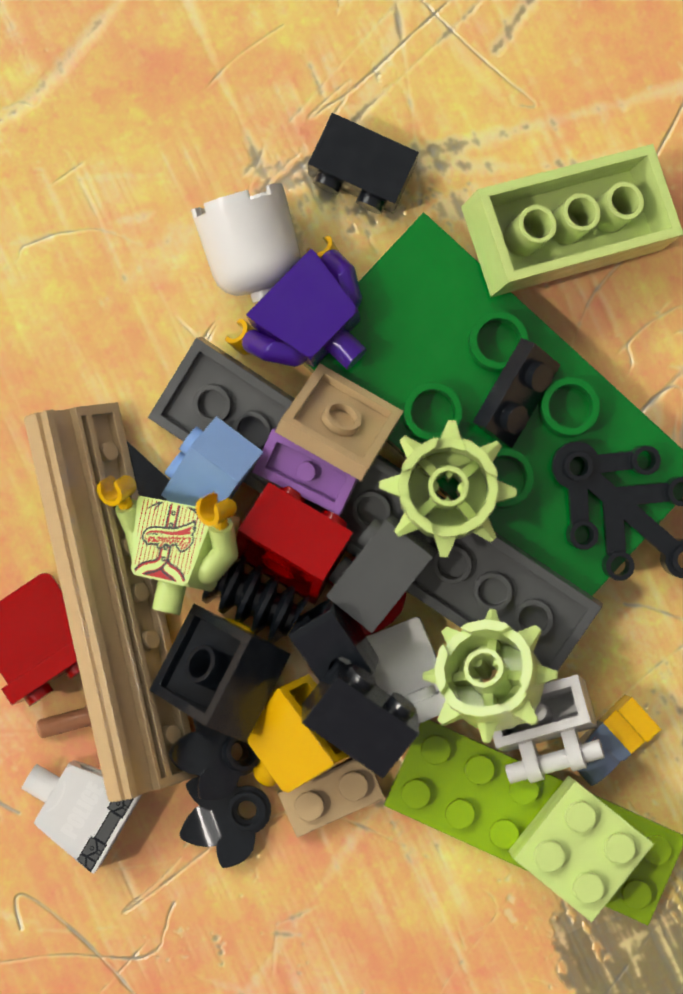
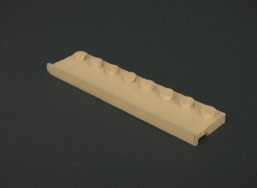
(107, 606)

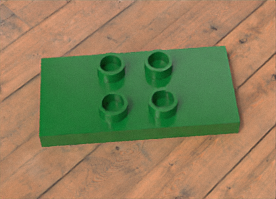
(436, 355)

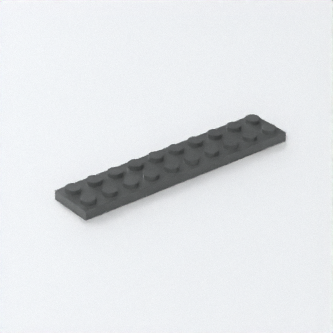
(460, 587)

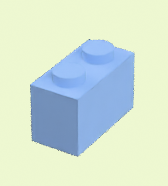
(210, 463)

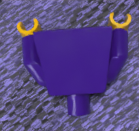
(307, 314)

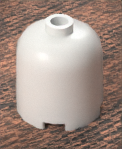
(248, 240)

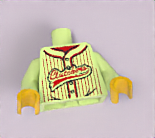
(174, 540)

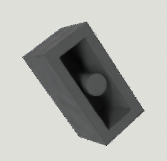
(379, 573)

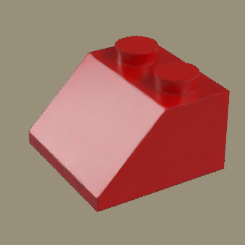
(293, 540)

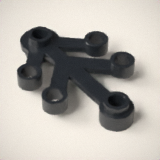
(618, 504)

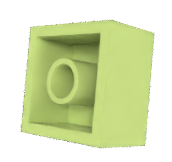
(580, 848)

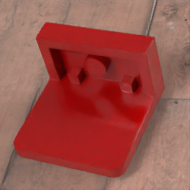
(35, 640)

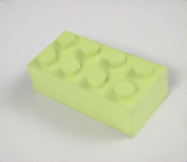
(571, 220)

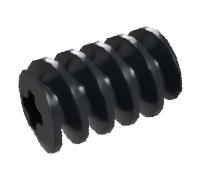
(257, 600)

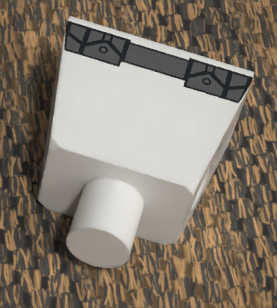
(78, 811)

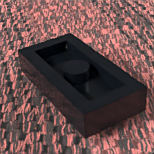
(516, 393)

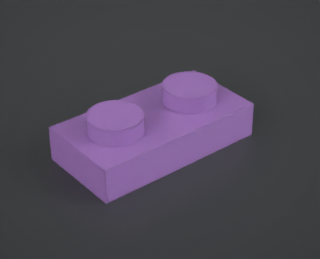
(305, 472)

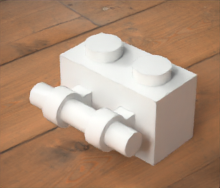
(561, 713)

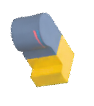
(621, 734)

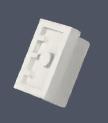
(403, 657)

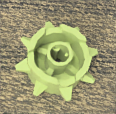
(448, 459)
(471, 657)

